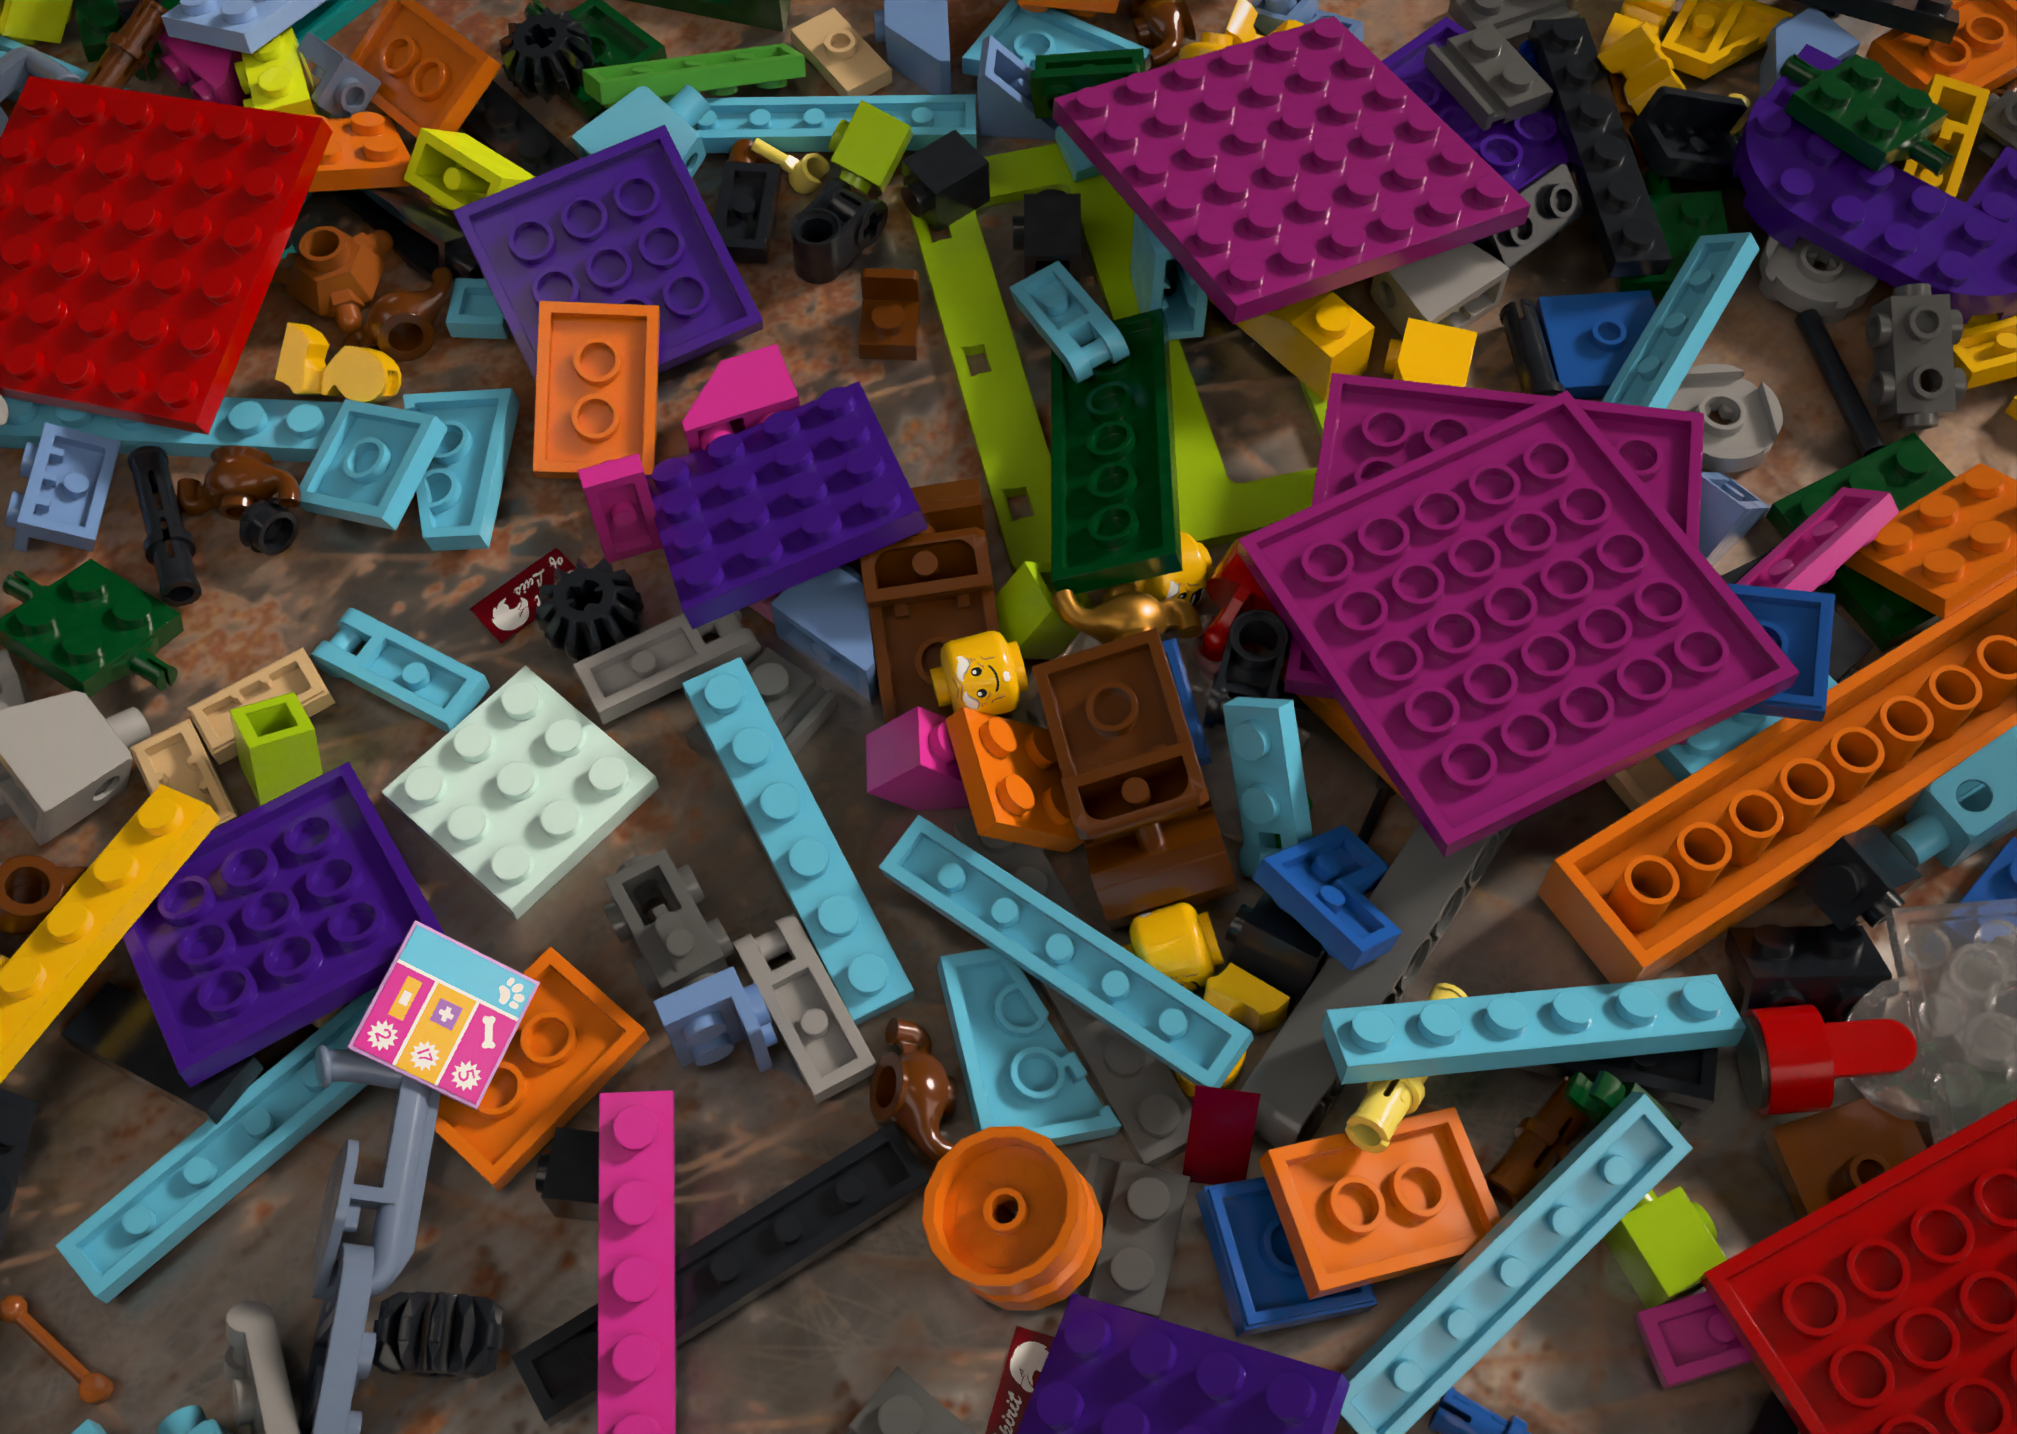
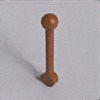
(93, 1387)

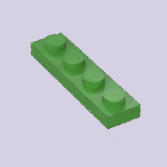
(710, 72)

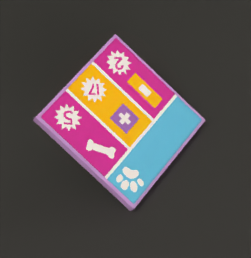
(443, 1015)

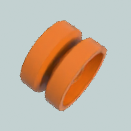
(1012, 1218)

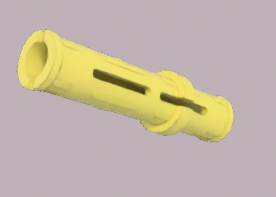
(1390, 1100)

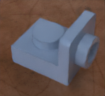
(344, 84)

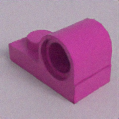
(621, 507)

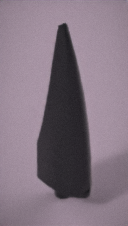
(420, 232)

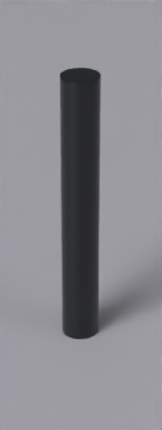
(1839, 382)

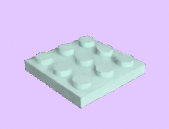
(521, 791)

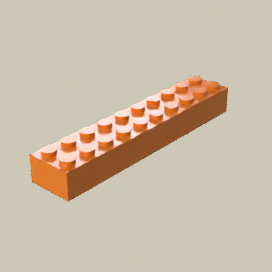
(1778, 801)

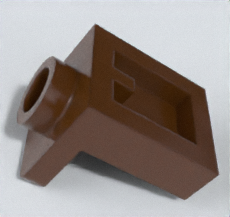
(889, 314)

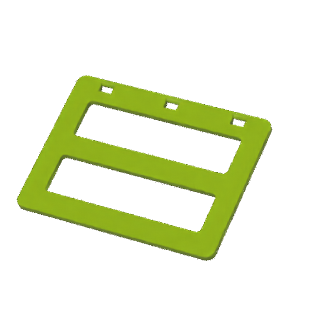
(1001, 402)

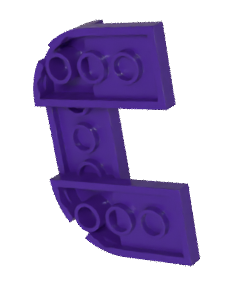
(1881, 219)

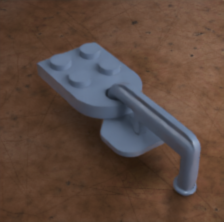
(354, 1274)

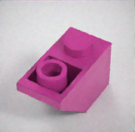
(203, 69)
(739, 396)
(915, 763)

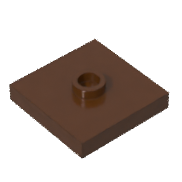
(1839, 1151)

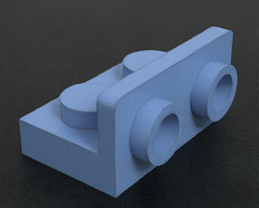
(65, 488)
(713, 1016)

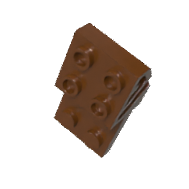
(928, 594)
(1133, 778)

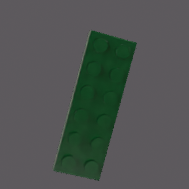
(1115, 466)

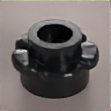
(268, 527)

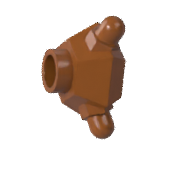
(335, 272)

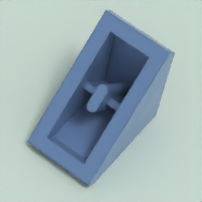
(1006, 96)

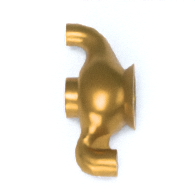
(1126, 613)

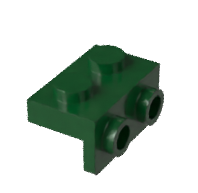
(1071, 72)

